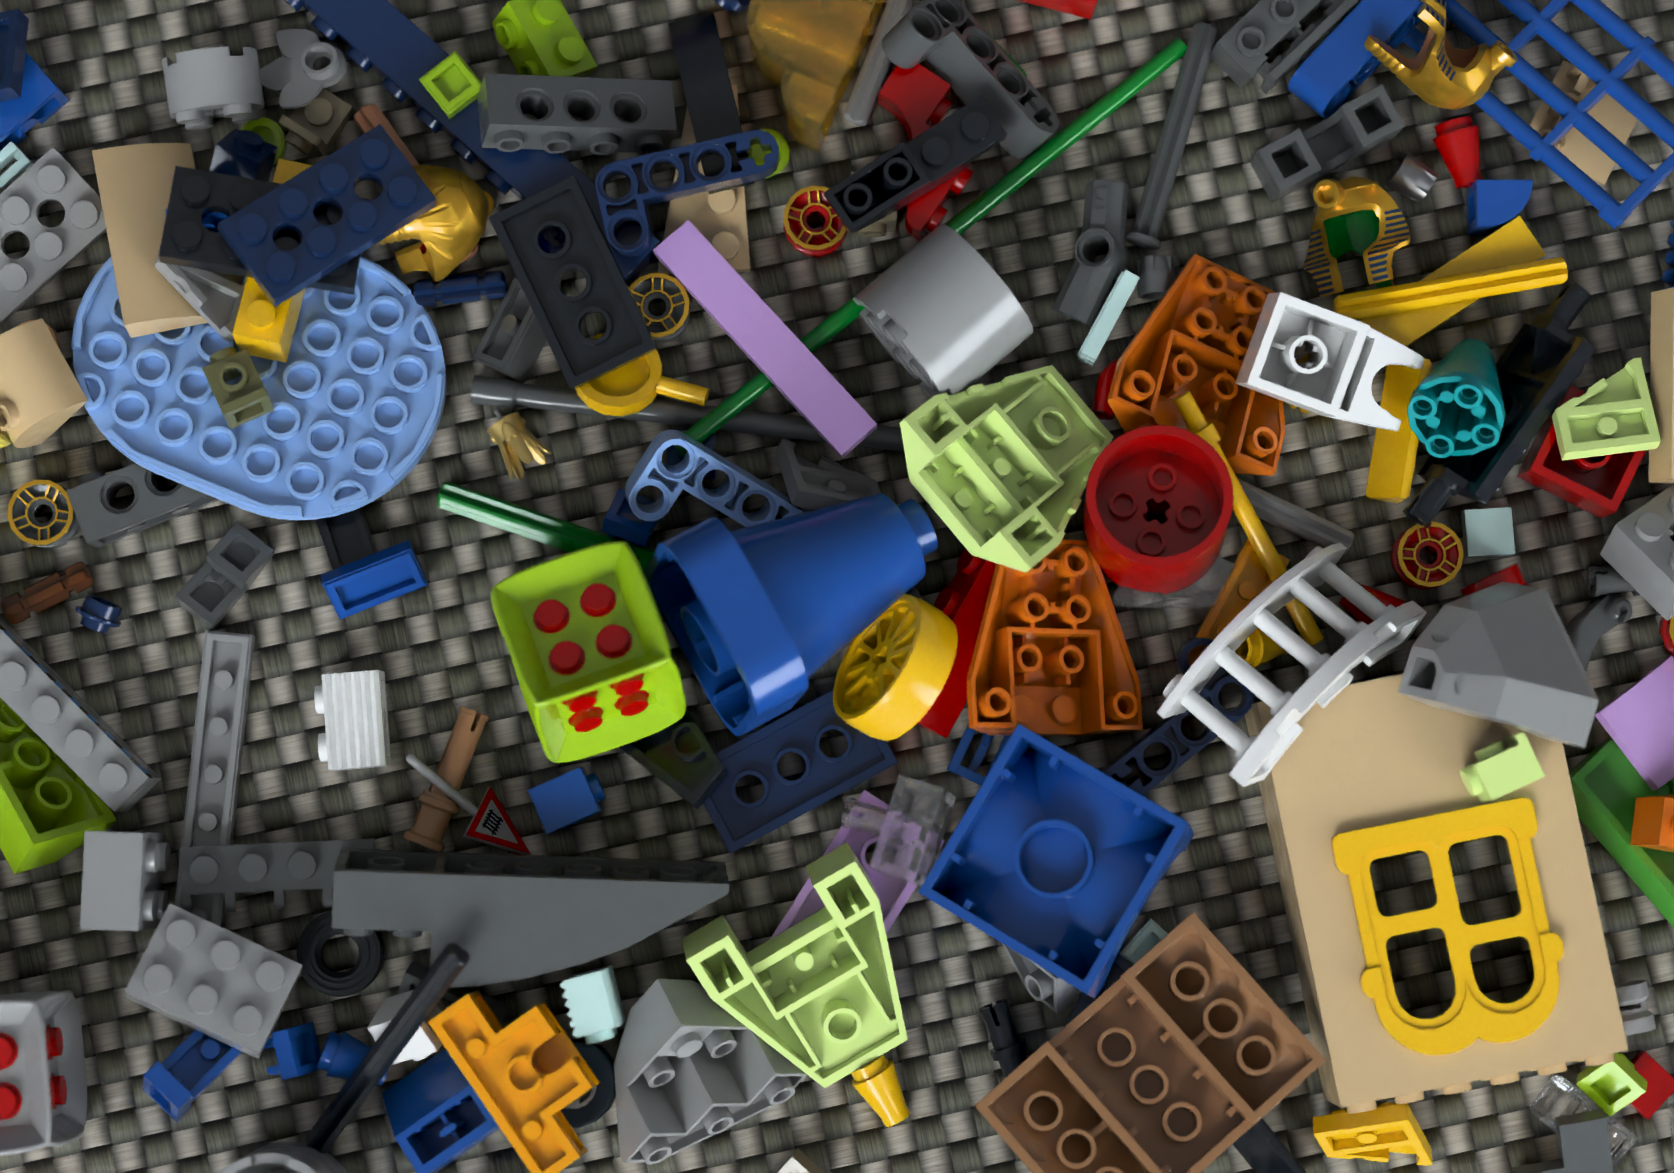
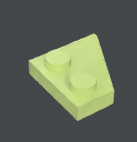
(1609, 417)

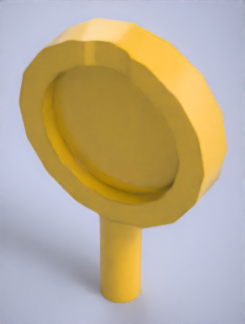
(636, 387)

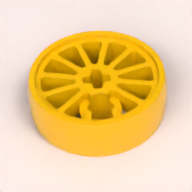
(895, 669)

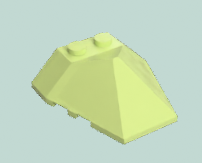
(1005, 463)

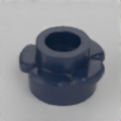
(99, 614)

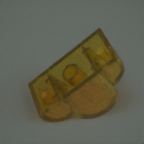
(811, 55)

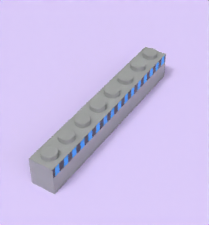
(70, 725)

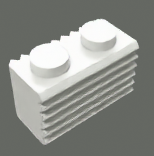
(354, 720)

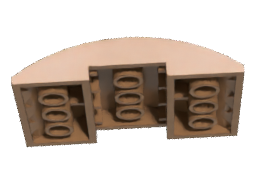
(1155, 1068)

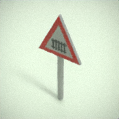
(489, 820)

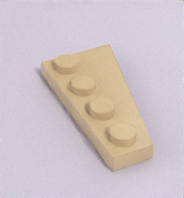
(717, 216)

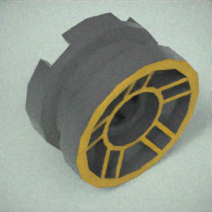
(659, 288)
(31, 501)

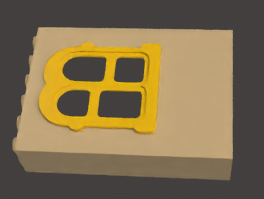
(1385, 781)

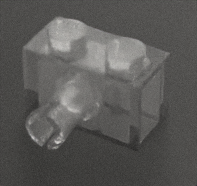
(907, 830)

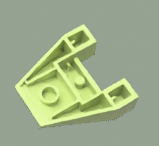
(818, 988)

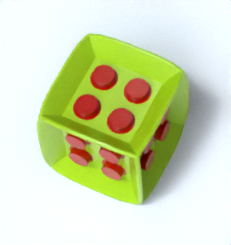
(589, 651)

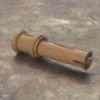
(435, 805)

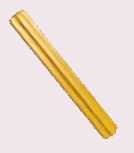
(1452, 289)

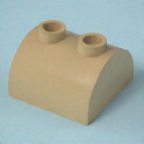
(35, 385)

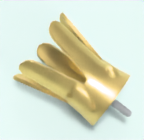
(516, 443)

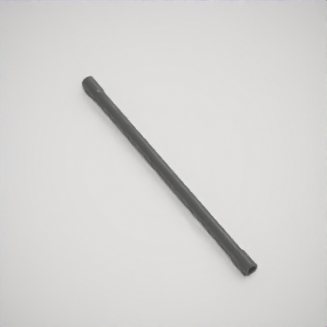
(514, 394)

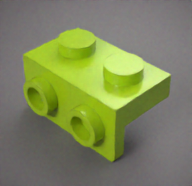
(542, 39)

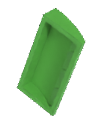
(1605, 800)

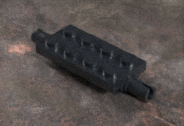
(1532, 381)

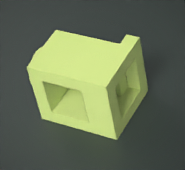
(1501, 768)

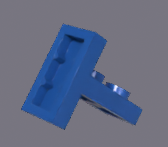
(187, 1073)

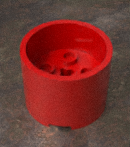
(1160, 473)

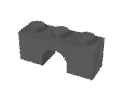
(1327, 145)

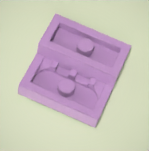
(1643, 724)

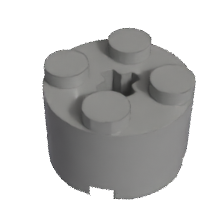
(213, 85)

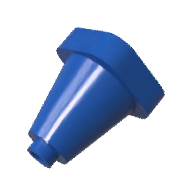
(783, 596)

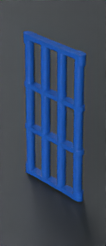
(1576, 114)

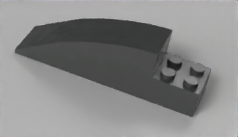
(518, 910)

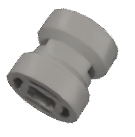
(1635, 1018)

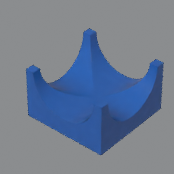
(1055, 860)

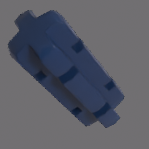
(460, 288)

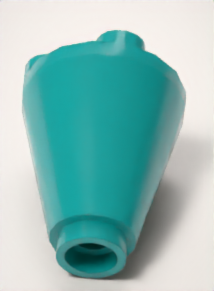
(1459, 403)

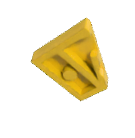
(1372, 1134)

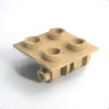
(1574, 144)

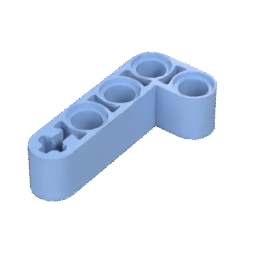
(689, 476)

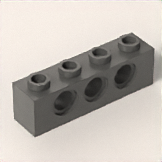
(597, 101)
(105, 523)

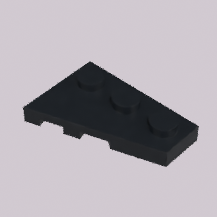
(680, 759)

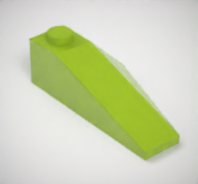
(41, 799)

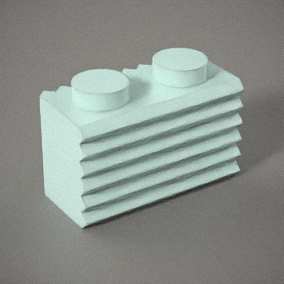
(594, 1004)

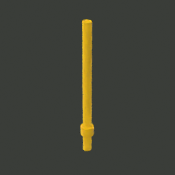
(1248, 518)

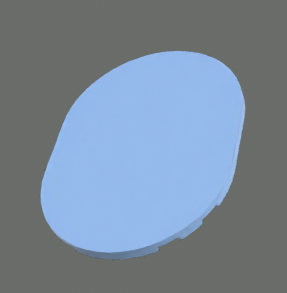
(347, 404)

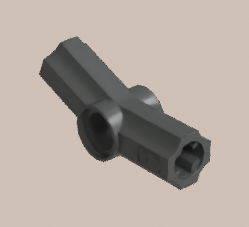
(1102, 225)

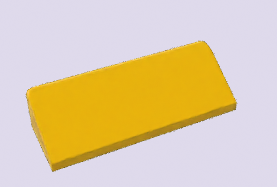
(1395, 451)

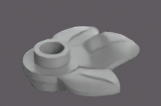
(297, 71)

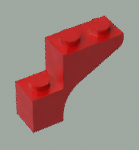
(916, 101)

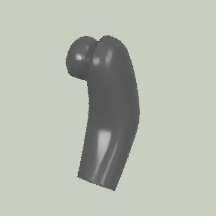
(1594, 622)

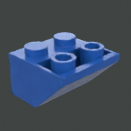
(436, 1114)

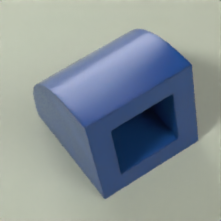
(1495, 203)

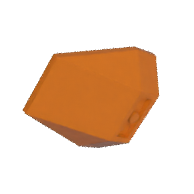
(1198, 346)
(1053, 653)

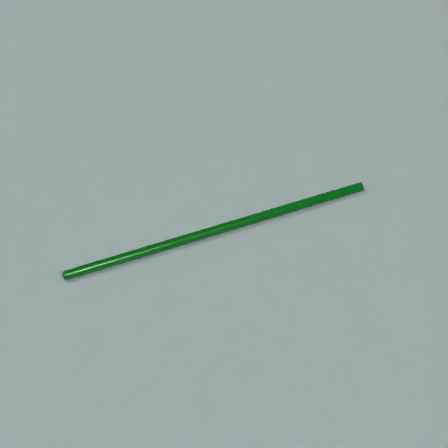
(960, 223)

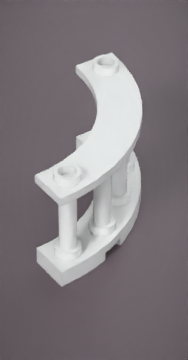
(1327, 673)

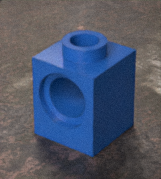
(567, 799)

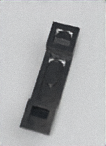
(707, 88)

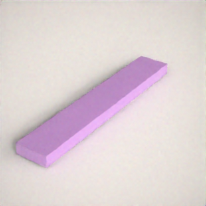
(765, 339)

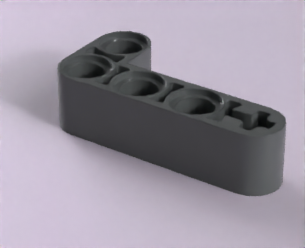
(974, 67)

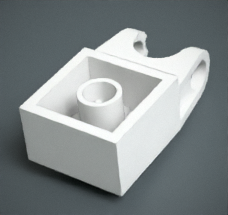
(1339, 366)

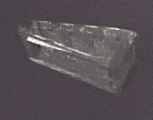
(1563, 1099)

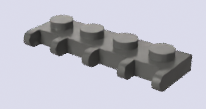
(261, 868)

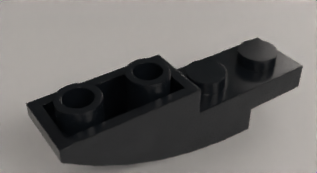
(915, 167)

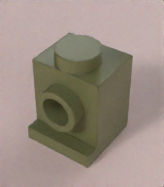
(239, 401)

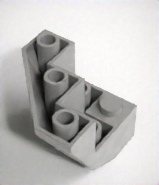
(1505, 662)
(690, 1072)

